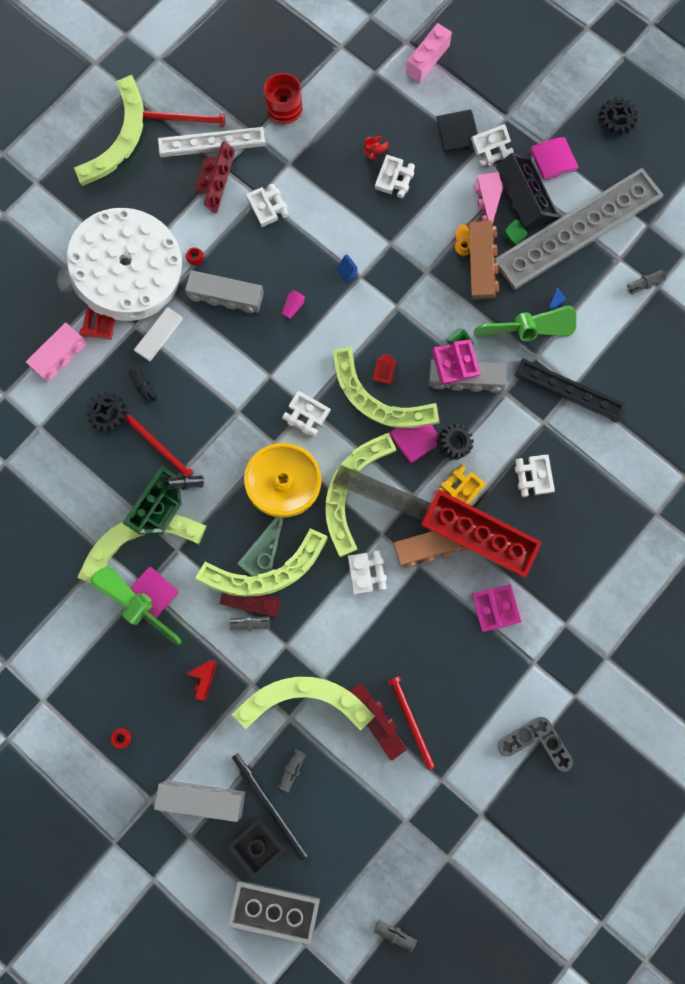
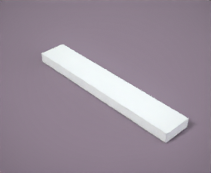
(211, 141)

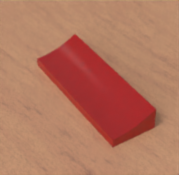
(481, 533)

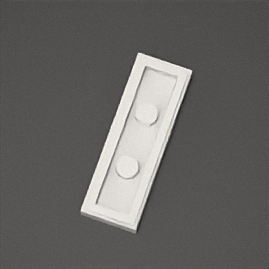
(158, 334)

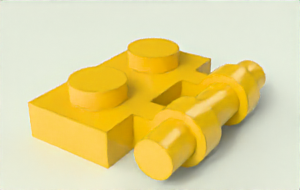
(469, 486)

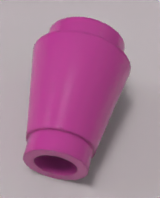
(292, 304)

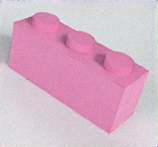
(428, 53)
(56, 352)

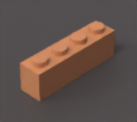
(482, 260)
(424, 548)

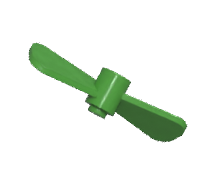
(554, 322)
(136, 605)

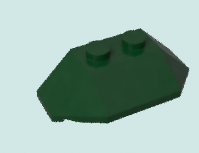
(155, 506)

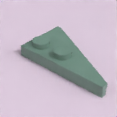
(261, 555)

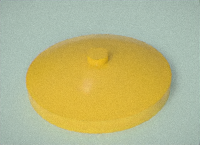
(282, 480)

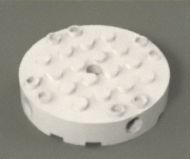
(130, 238)

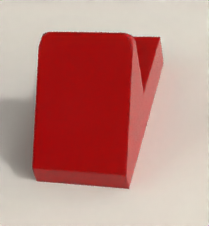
(206, 674)

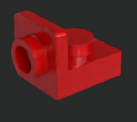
(384, 369)

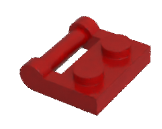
(103, 326)

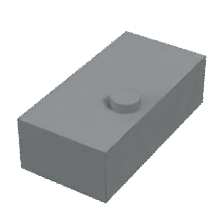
(200, 800)
(274, 912)

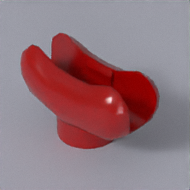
(373, 148)

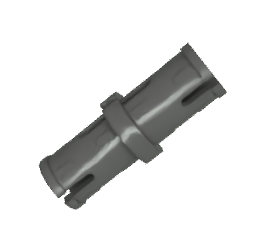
(646, 281)
(249, 623)
(291, 770)
(395, 935)

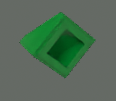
(515, 233)
(458, 335)

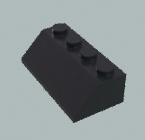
(526, 191)

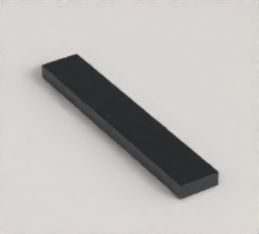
(570, 390)

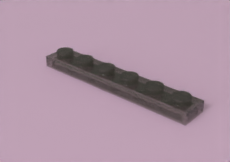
(381, 492)

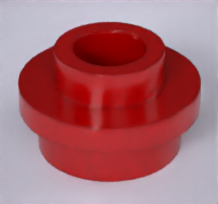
(192, 252)
(114, 738)

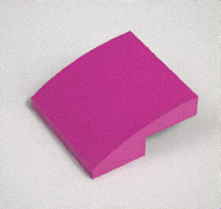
(553, 158)
(455, 362)
(415, 441)
(157, 589)
(497, 608)

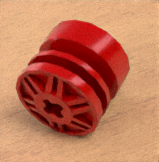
(283, 98)

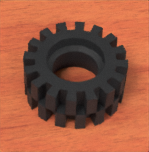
(464, 438)

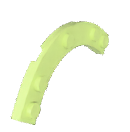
(125, 141)
(373, 408)
(337, 495)
(120, 534)
(267, 582)
(303, 688)

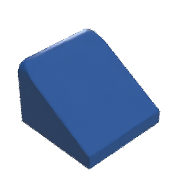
(347, 268)
(557, 300)

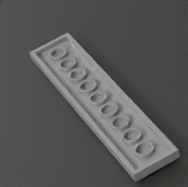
(578, 228)

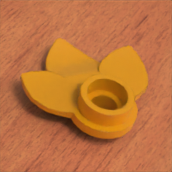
(463, 238)

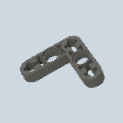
(543, 737)

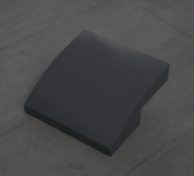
(457, 129)

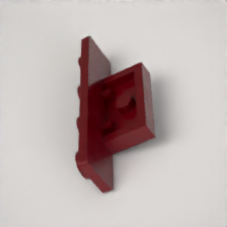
(214, 176)
(380, 726)

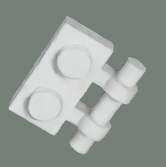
(490, 140)
(389, 173)
(262, 207)
(308, 408)
(540, 474)
(361, 575)

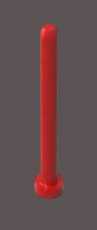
(186, 117)
(160, 448)
(411, 722)

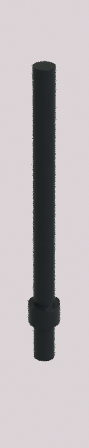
(246, 772)

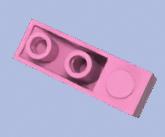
(489, 190)

